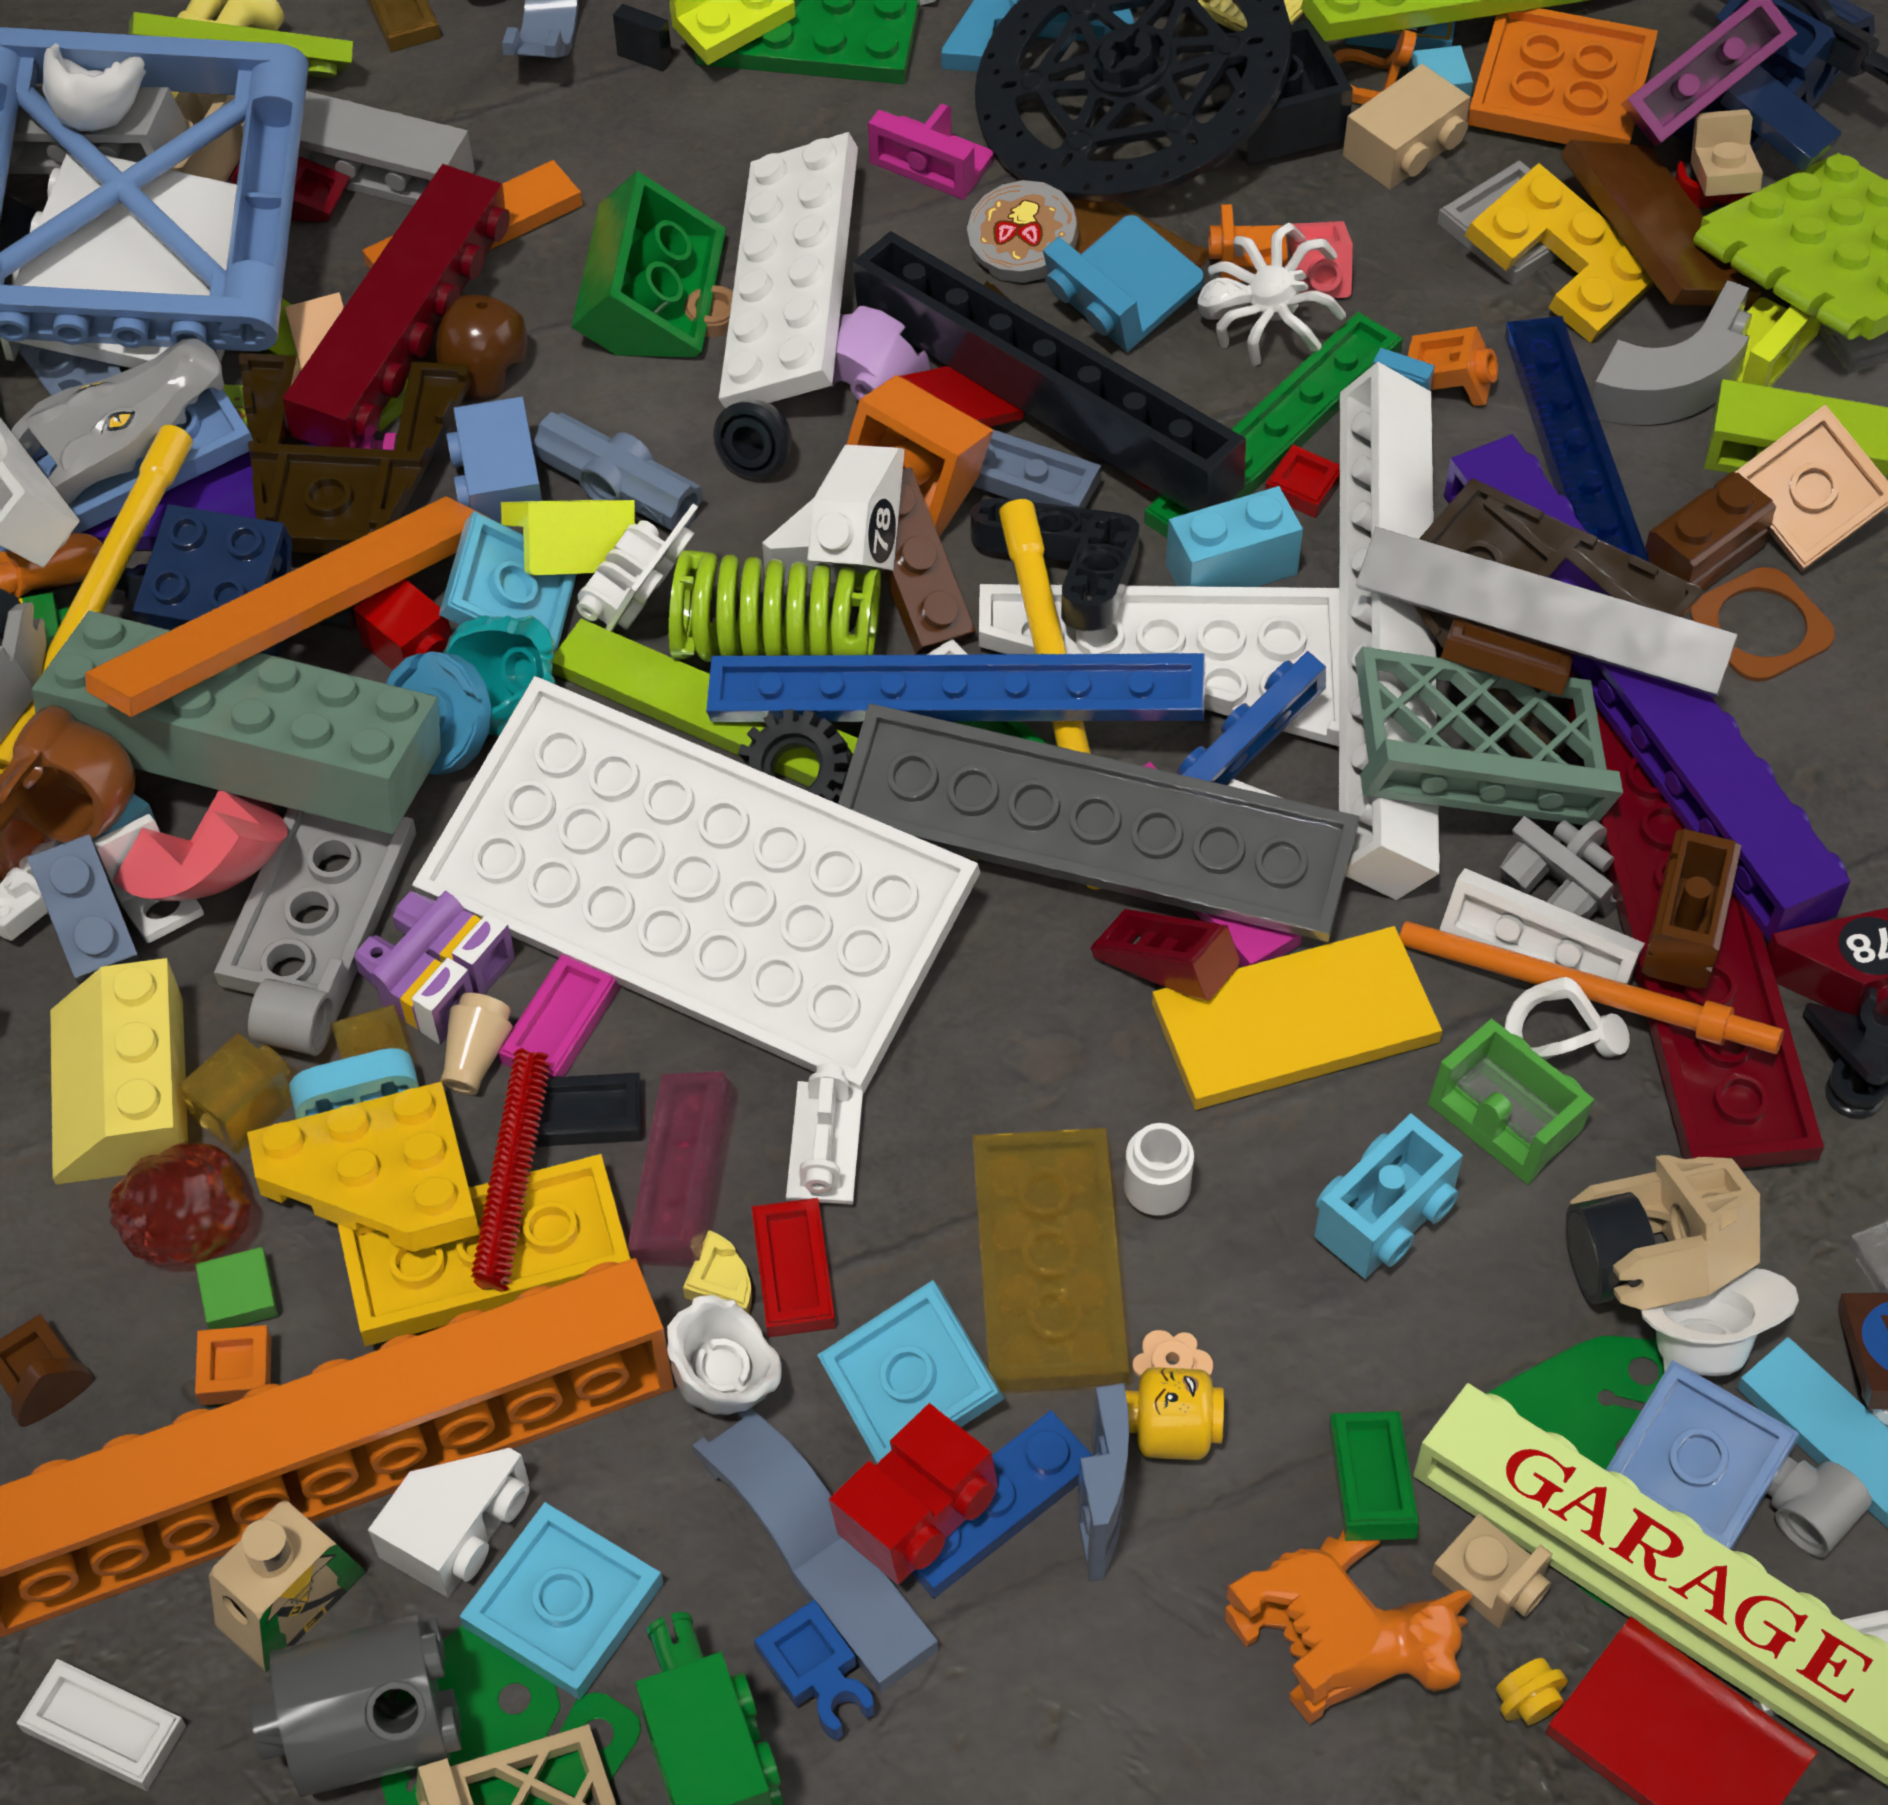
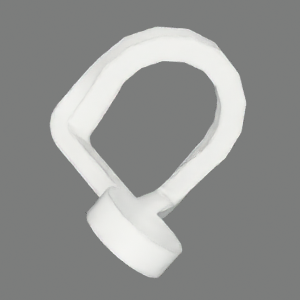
(1607, 1031)

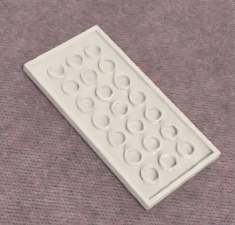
(700, 881)

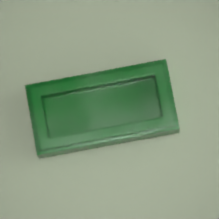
(1373, 1476)

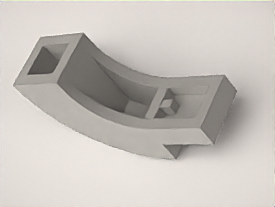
(1680, 379)

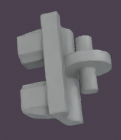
(1538, 853)

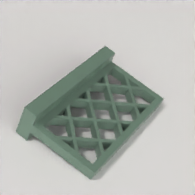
(1487, 776)

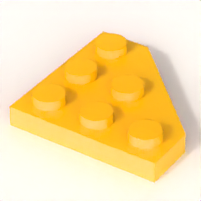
(374, 1166)

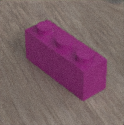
(1708, 69)

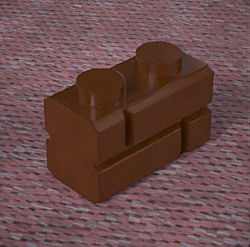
(1712, 532)
(1691, 909)

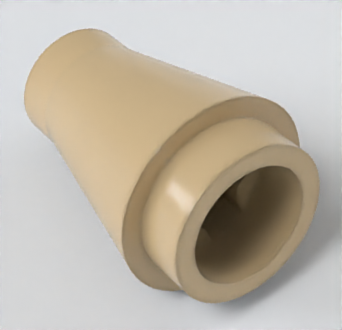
(473, 1040)

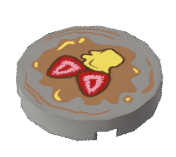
(1014, 227)

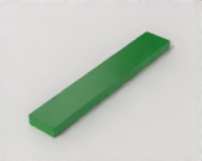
(1296, 406)

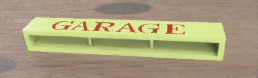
(1665, 1574)

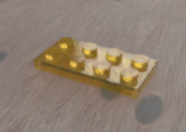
(1049, 1260)

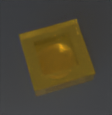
(369, 1032)

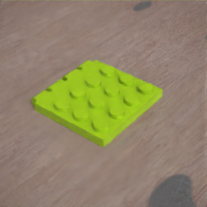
(1814, 241)

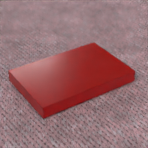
(1675, 1730)

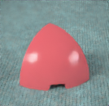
(226, 849)

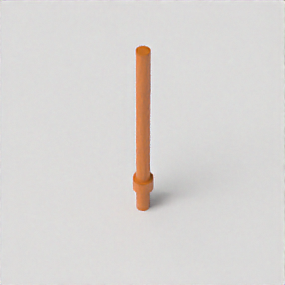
(1711, 1022)

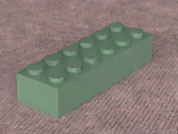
(263, 728)

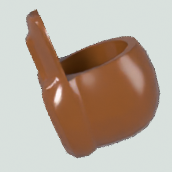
(66, 777)

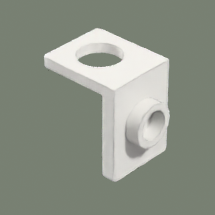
(112, 852)

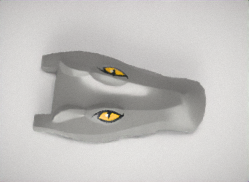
(113, 421)

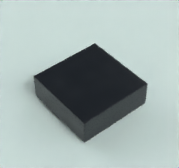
(642, 37)

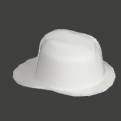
(1719, 1330)

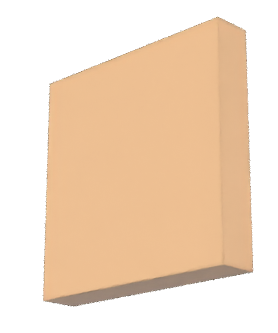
(1819, 487)

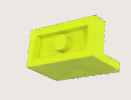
(1775, 341)
(568, 533)

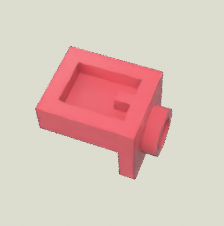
(1322, 274)

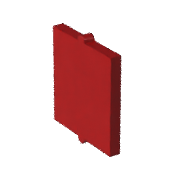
(965, 395)

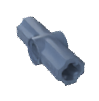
(615, 469)

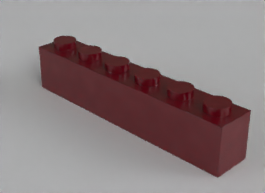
(396, 310)

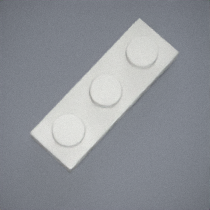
(1530, 926)

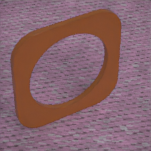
(1818, 634)

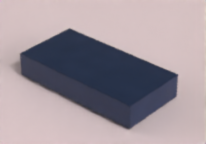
(1782, 118)

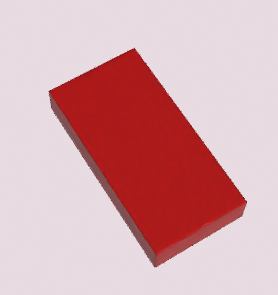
(793, 1267)

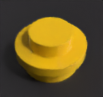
(1531, 1692)

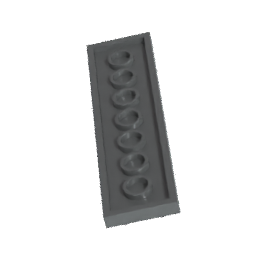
(1103, 821)

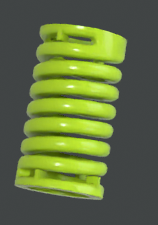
(693, 594)

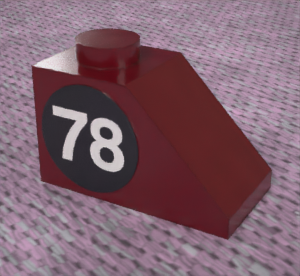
(1835, 960)

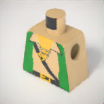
(278, 1582)

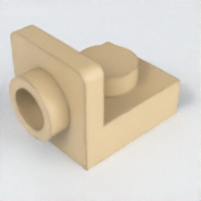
(1724, 153)
(1494, 1571)

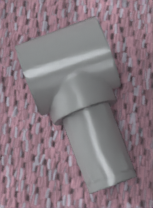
(1817, 1504)

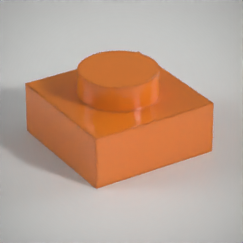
(231, 1363)

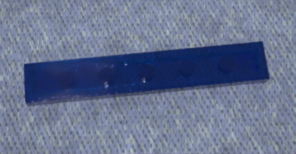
(1572, 431)

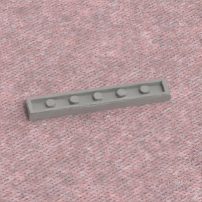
(1547, 611)

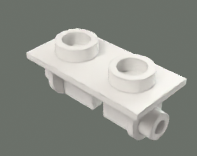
(825, 1138)

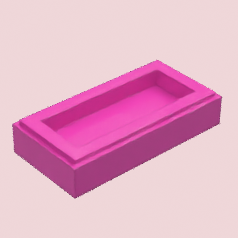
(561, 1015)

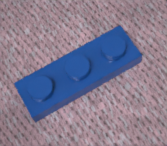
(1253, 728)
(1030, 1477)

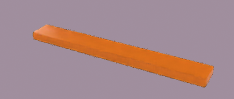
(278, 609)

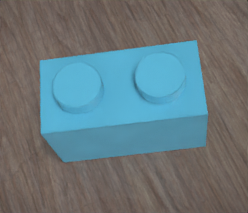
(1235, 542)

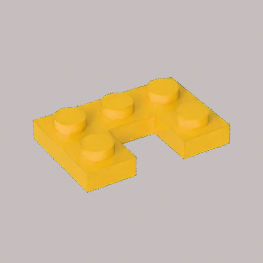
(1551, 213)

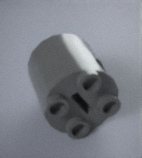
(332, 1708)

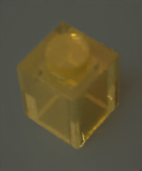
(238, 1091)

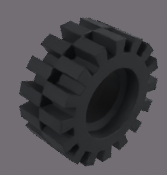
(801, 732)

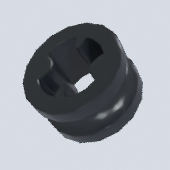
(1845, 1101)

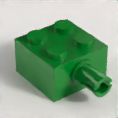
(704, 1725)

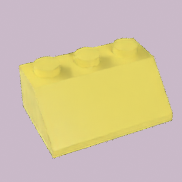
(117, 1071)

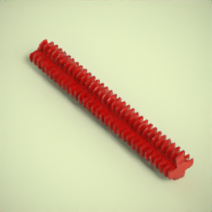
(510, 1170)

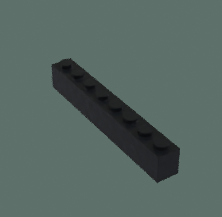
(1052, 375)

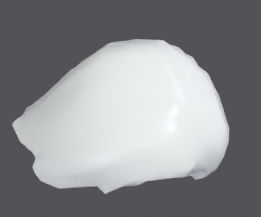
(93, 97)
(721, 1356)

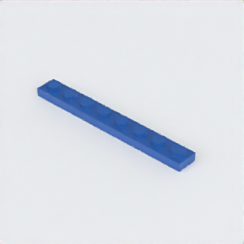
(961, 686)

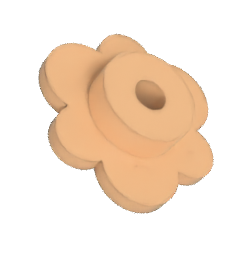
(1162, 1347)

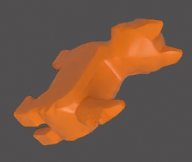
(1338, 1631)

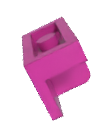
(927, 151)

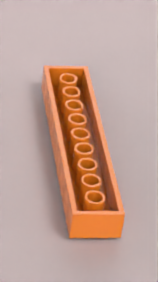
(326, 1440)

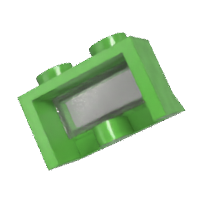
(1509, 1100)

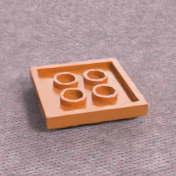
(1561, 77)

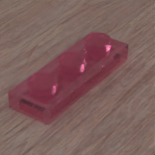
(680, 1167)

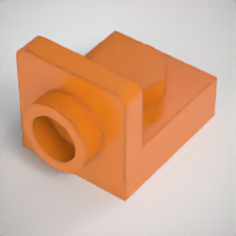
(1222, 236)
(1458, 360)

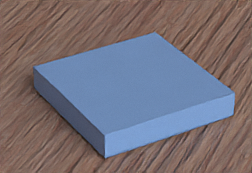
(1704, 1453)

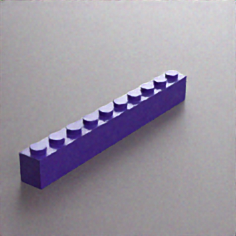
(1687, 741)

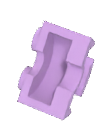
(873, 351)

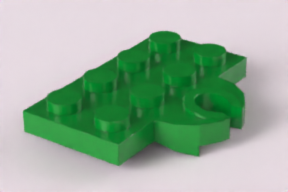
(835, 41)

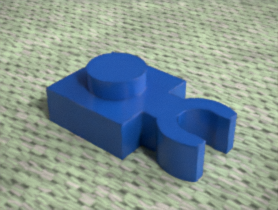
(810, 1661)

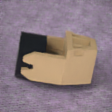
(1697, 1203)

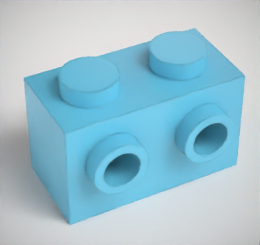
(1388, 1196)

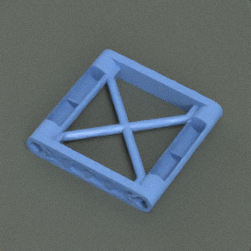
(246, 297)

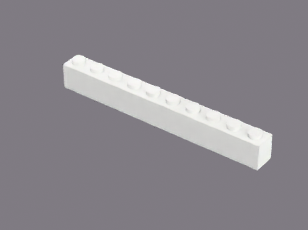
(1387, 486)

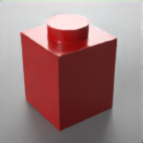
(401, 624)

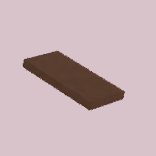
(1653, 220)

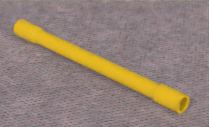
(155, 476)
(1027, 553)

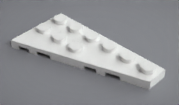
(1237, 628)

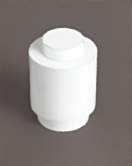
(1158, 1169)

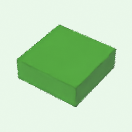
(236, 1289)

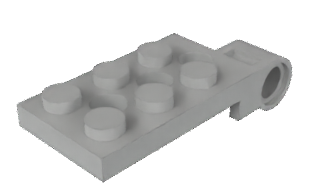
(300, 1007)

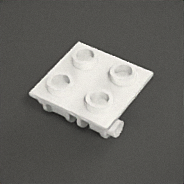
(632, 572)

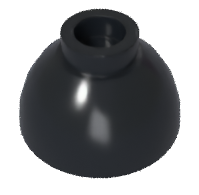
(752, 439)

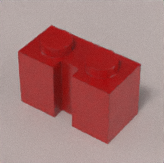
(915, 1494)

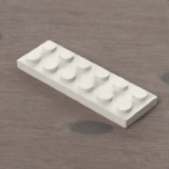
(790, 272)

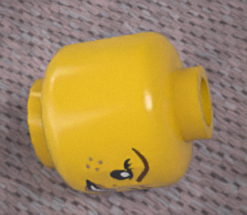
(1176, 1413)

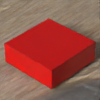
(1305, 480)

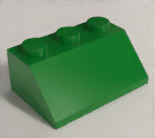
(641, 269)

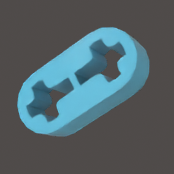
(352, 1081)

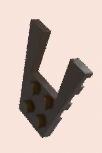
(341, 492)
(1523, 537)

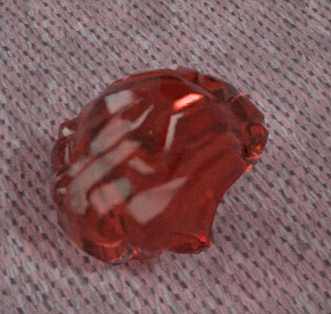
(180, 1205)

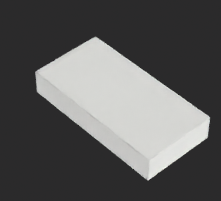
(101, 1724)

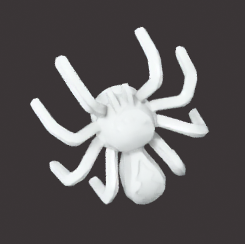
(1270, 291)

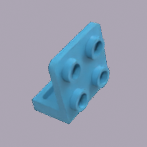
(1123, 280)

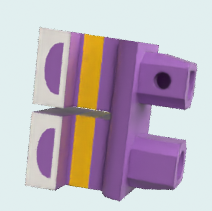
(436, 960)

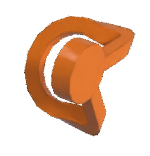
(1400, 57)

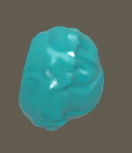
(506, 657)

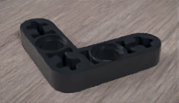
(1077, 537)

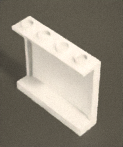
(122, 253)

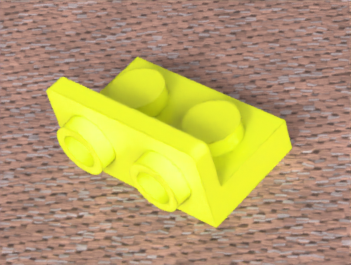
(723, 26)

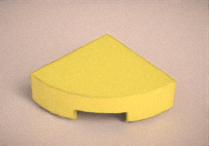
(719, 1273)

